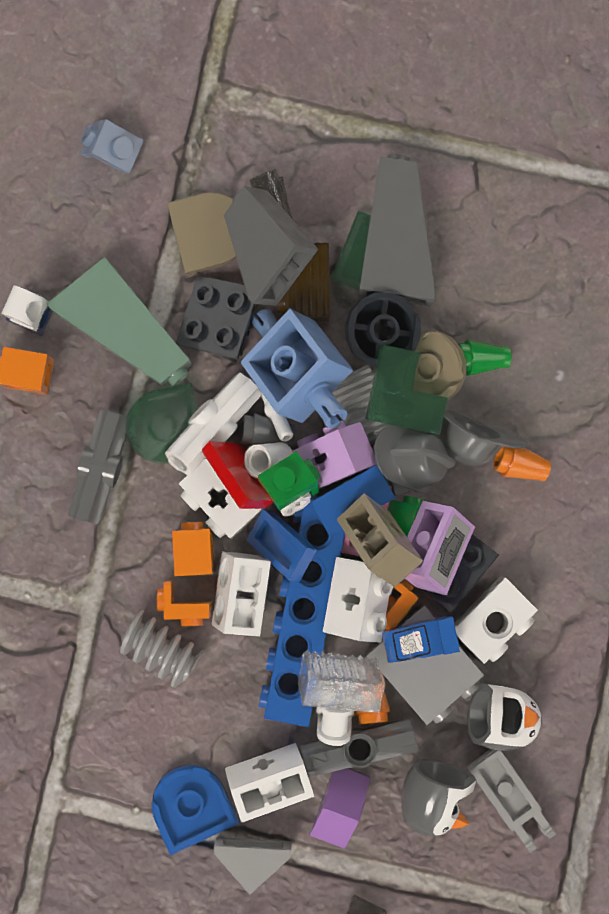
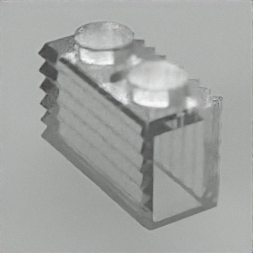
(341, 682)

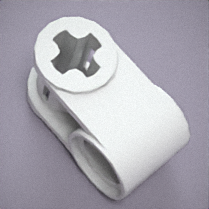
(334, 725)

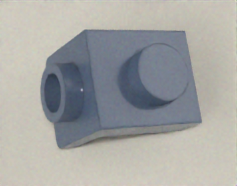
(111, 145)

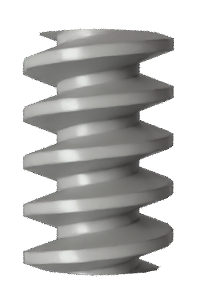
(159, 650)

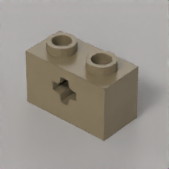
(379, 540)

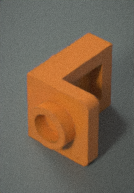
(189, 612)

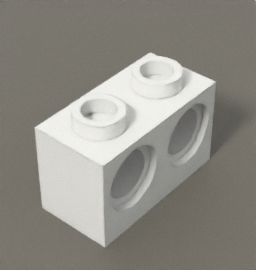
(241, 594)

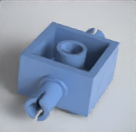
(297, 367)

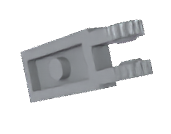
(509, 795)

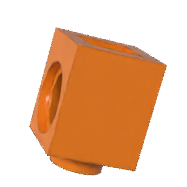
(26, 370)
(193, 550)

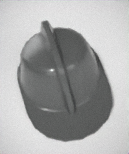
(475, 441)
(411, 458)

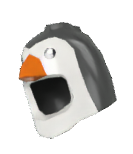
(502, 718)
(432, 796)

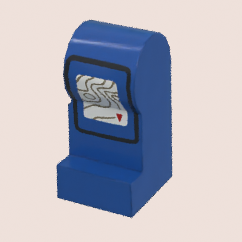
(421, 639)

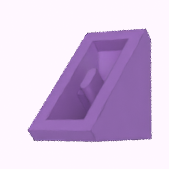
(340, 807)

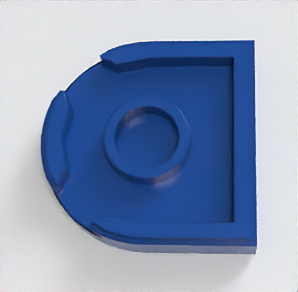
(191, 807)

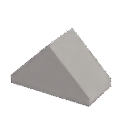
(252, 859)

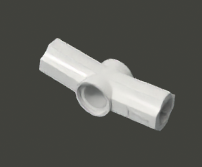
(213, 422)

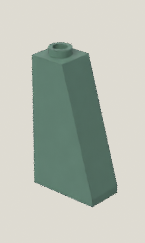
(118, 320)

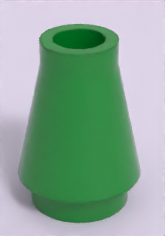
(485, 357)

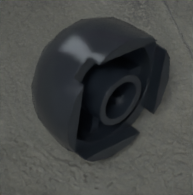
(379, 321)

